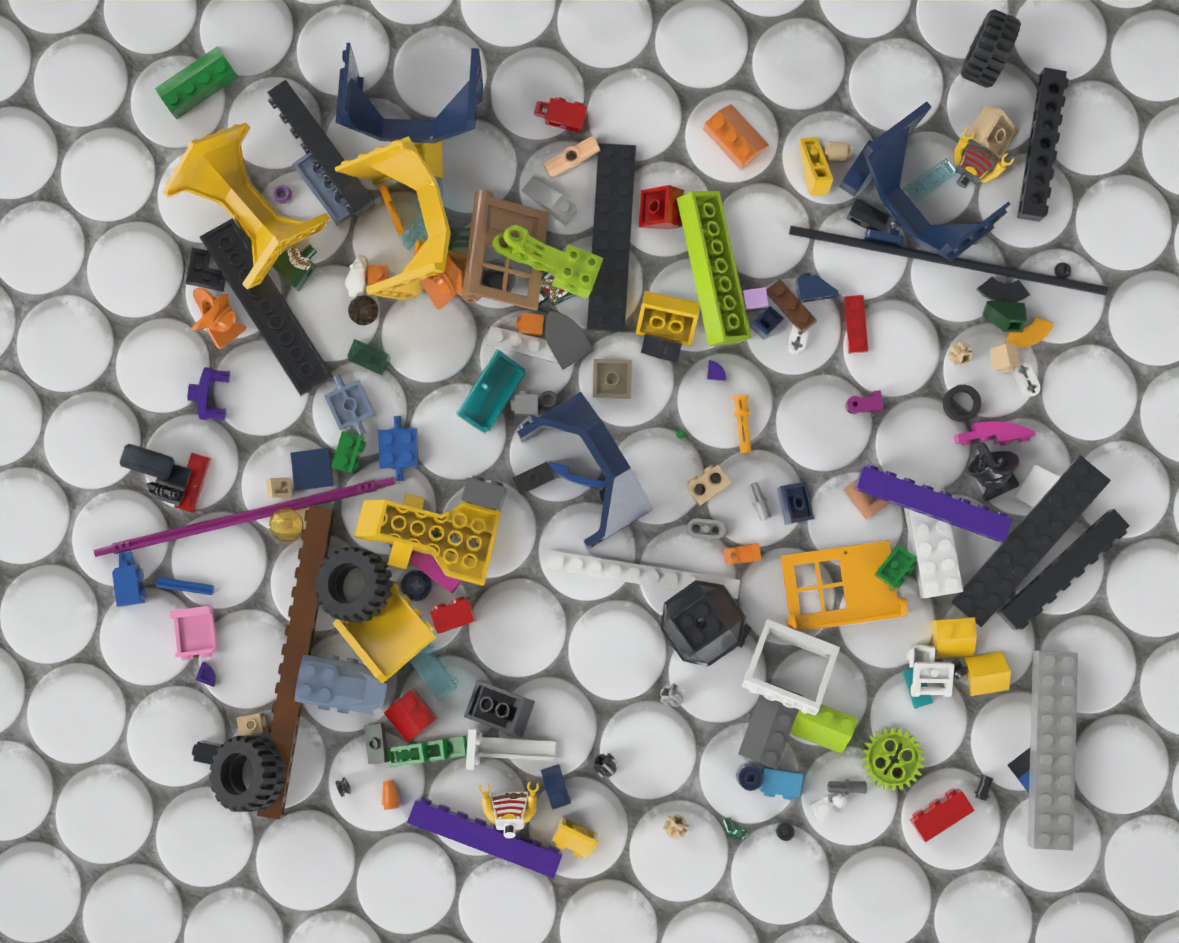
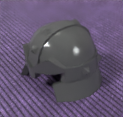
(494, 278)

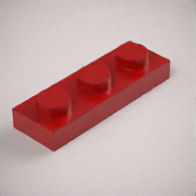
(855, 324)
(199, 466)

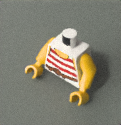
(509, 809)

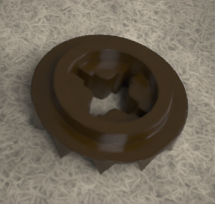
(363, 319)

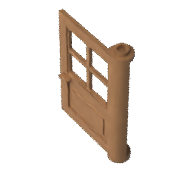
(488, 220)

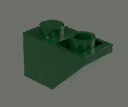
(1006, 315)

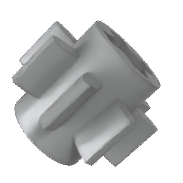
(671, 696)

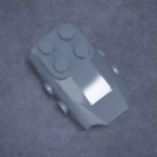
(339, 685)

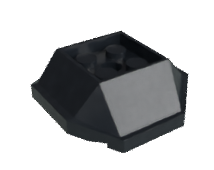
(723, 619)

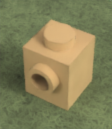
(1005, 357)
(252, 724)

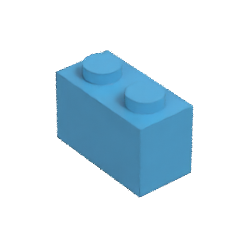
(781, 783)

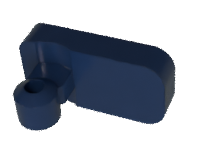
(888, 238)

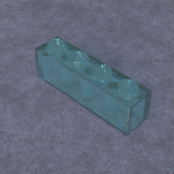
(433, 672)

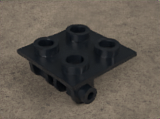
(173, 488)

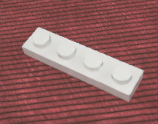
(520, 344)

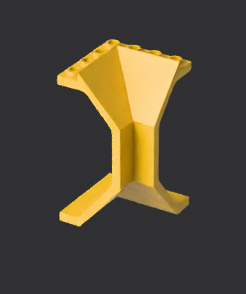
(404, 163)
(217, 171)

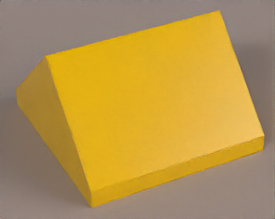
(987, 673)

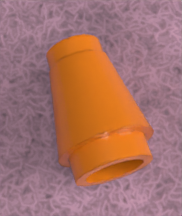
(390, 795)

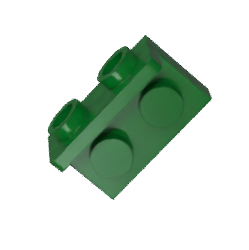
(348, 452)
(896, 567)

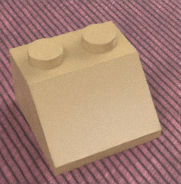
(993, 130)

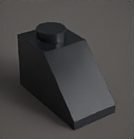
(661, 348)

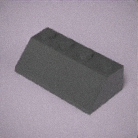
(768, 731)

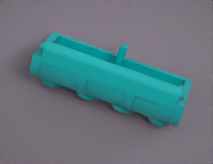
(491, 392)

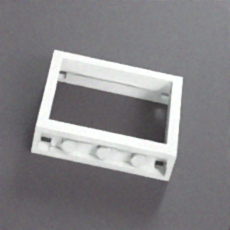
(800, 640)

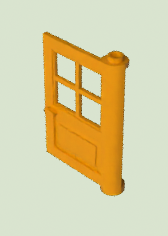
(864, 593)

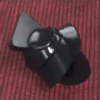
(994, 471)

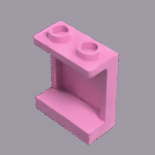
(195, 632)

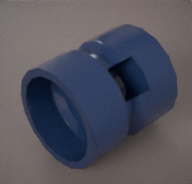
(749, 776)

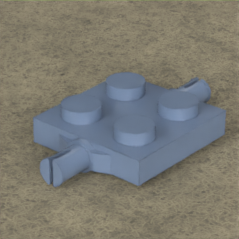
(349, 404)

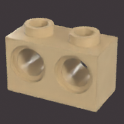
(710, 488)

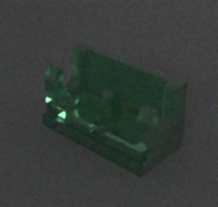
(368, 357)

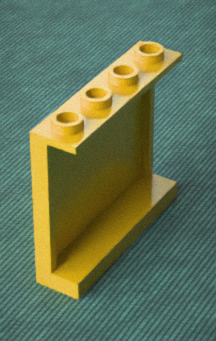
(389, 638)

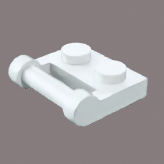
(932, 673)

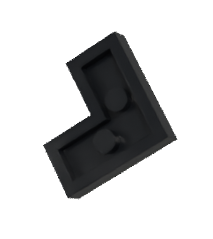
(199, 273)

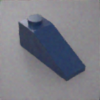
(856, 175)

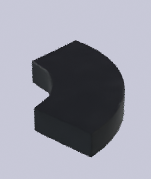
(1003, 292)

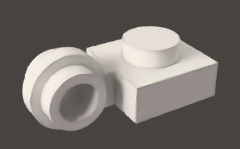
(824, 808)

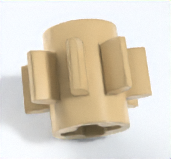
(960, 353)
(675, 826)

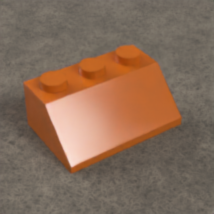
(735, 136)

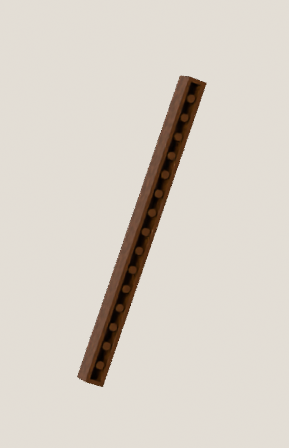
(299, 642)

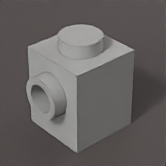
(525, 404)

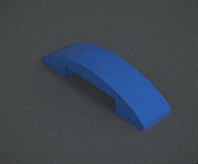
(562, 470)

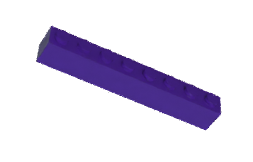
(933, 504)
(484, 837)

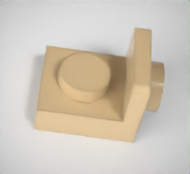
(279, 488)

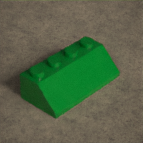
(196, 83)

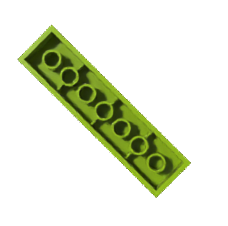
(714, 268)

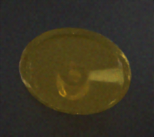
(286, 525)

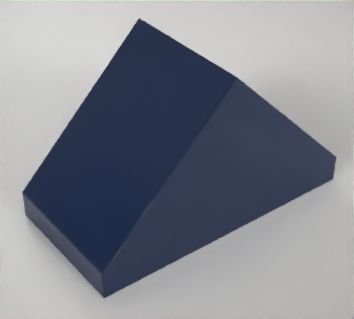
(766, 322)

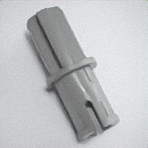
(759, 501)

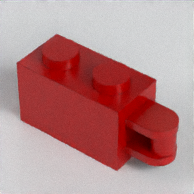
(562, 114)

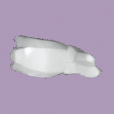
(357, 276)

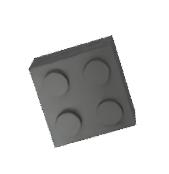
(484, 494)

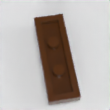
(791, 306)

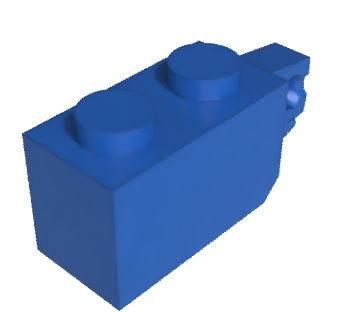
(128, 581)

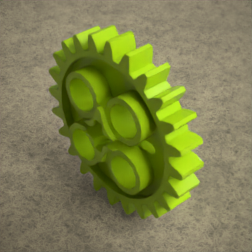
(877, 749)

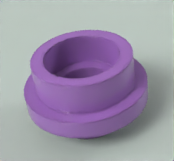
(279, 189)

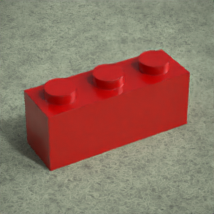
(941, 814)

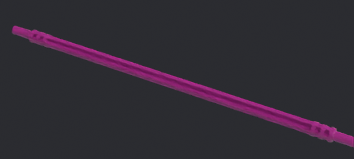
(243, 517)

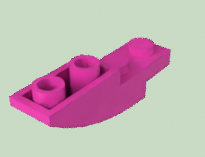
(1000, 432)

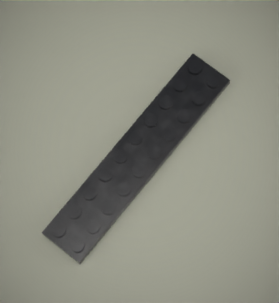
(612, 236)
(267, 309)
(1031, 540)

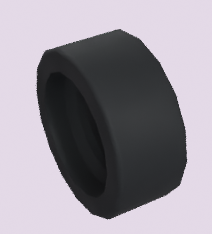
(966, 389)

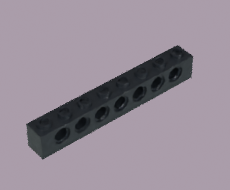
(1047, 79)

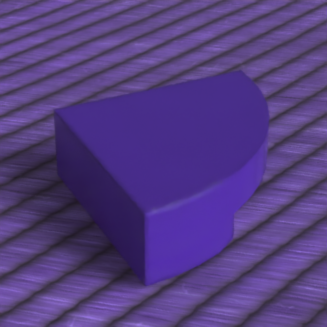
(715, 371)
(206, 675)

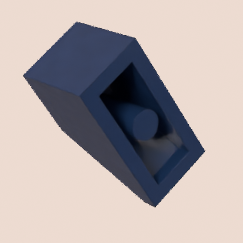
(813, 288)
(556, 787)

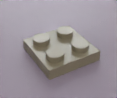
(612, 378)

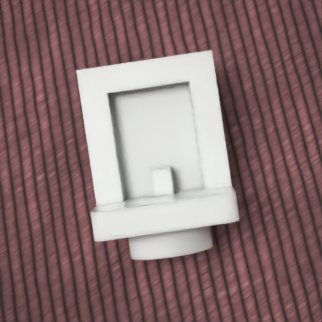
(920, 654)

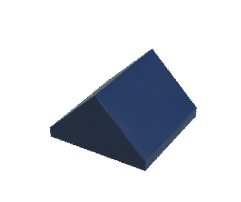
(795, 503)

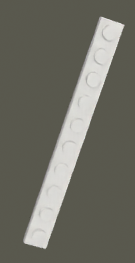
(633, 572)

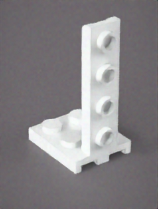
(506, 748)

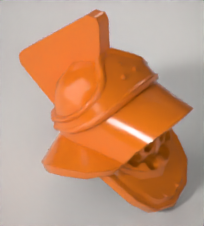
(445, 285)
(217, 317)

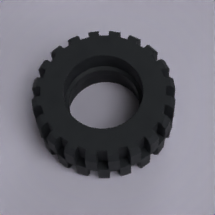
(990, 48)
(332, 578)
(228, 768)

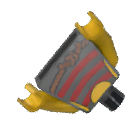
(976, 162)

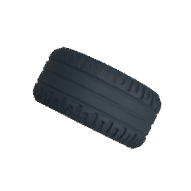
(146, 461)

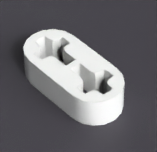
(793, 336)
(1022, 381)

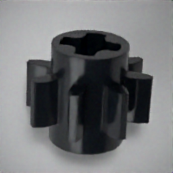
(605, 765)

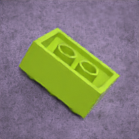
(826, 728)

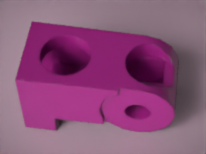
(859, 405)

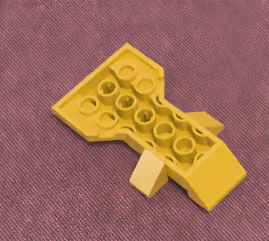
(411, 528)

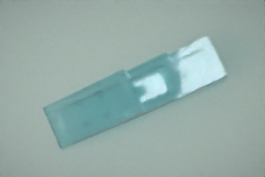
(927, 182)

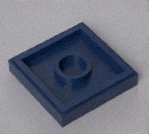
(311, 469)

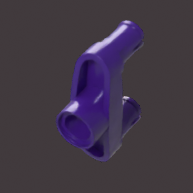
(200, 393)

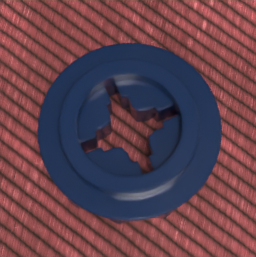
(424, 580)

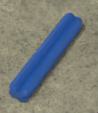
(185, 586)

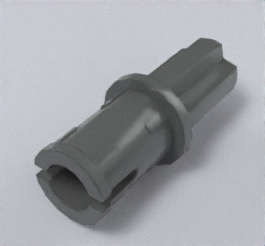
(847, 787)

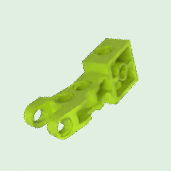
(572, 269)

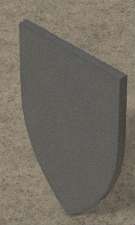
(565, 339)

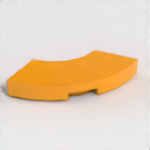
(391, 209)
(1031, 334)

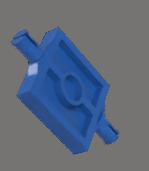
(398, 448)

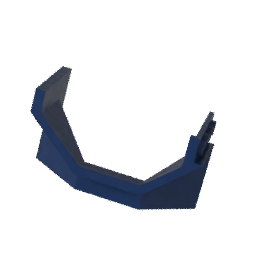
(359, 114)
(886, 161)
(623, 495)

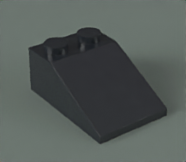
(499, 709)

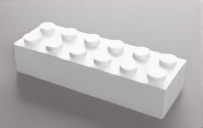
(935, 550)

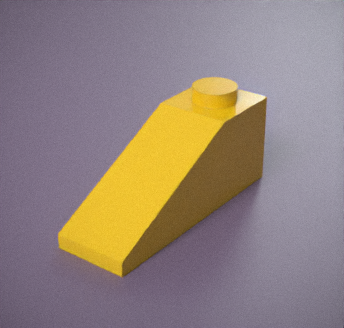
(815, 167)

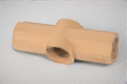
(560, 163)

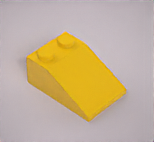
(575, 837)

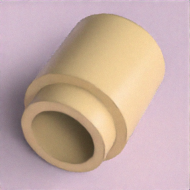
(838, 151)

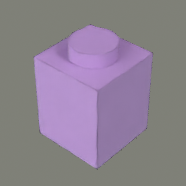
(755, 299)

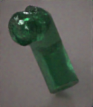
(732, 832)

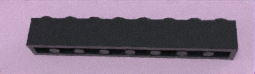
(320, 147)
(1064, 569)

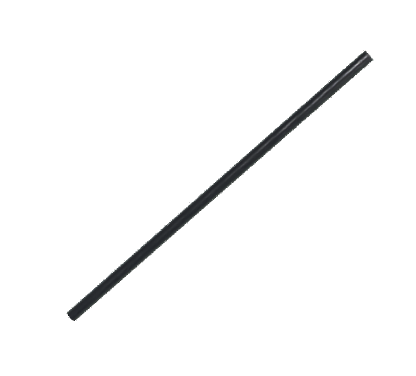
(957, 262)

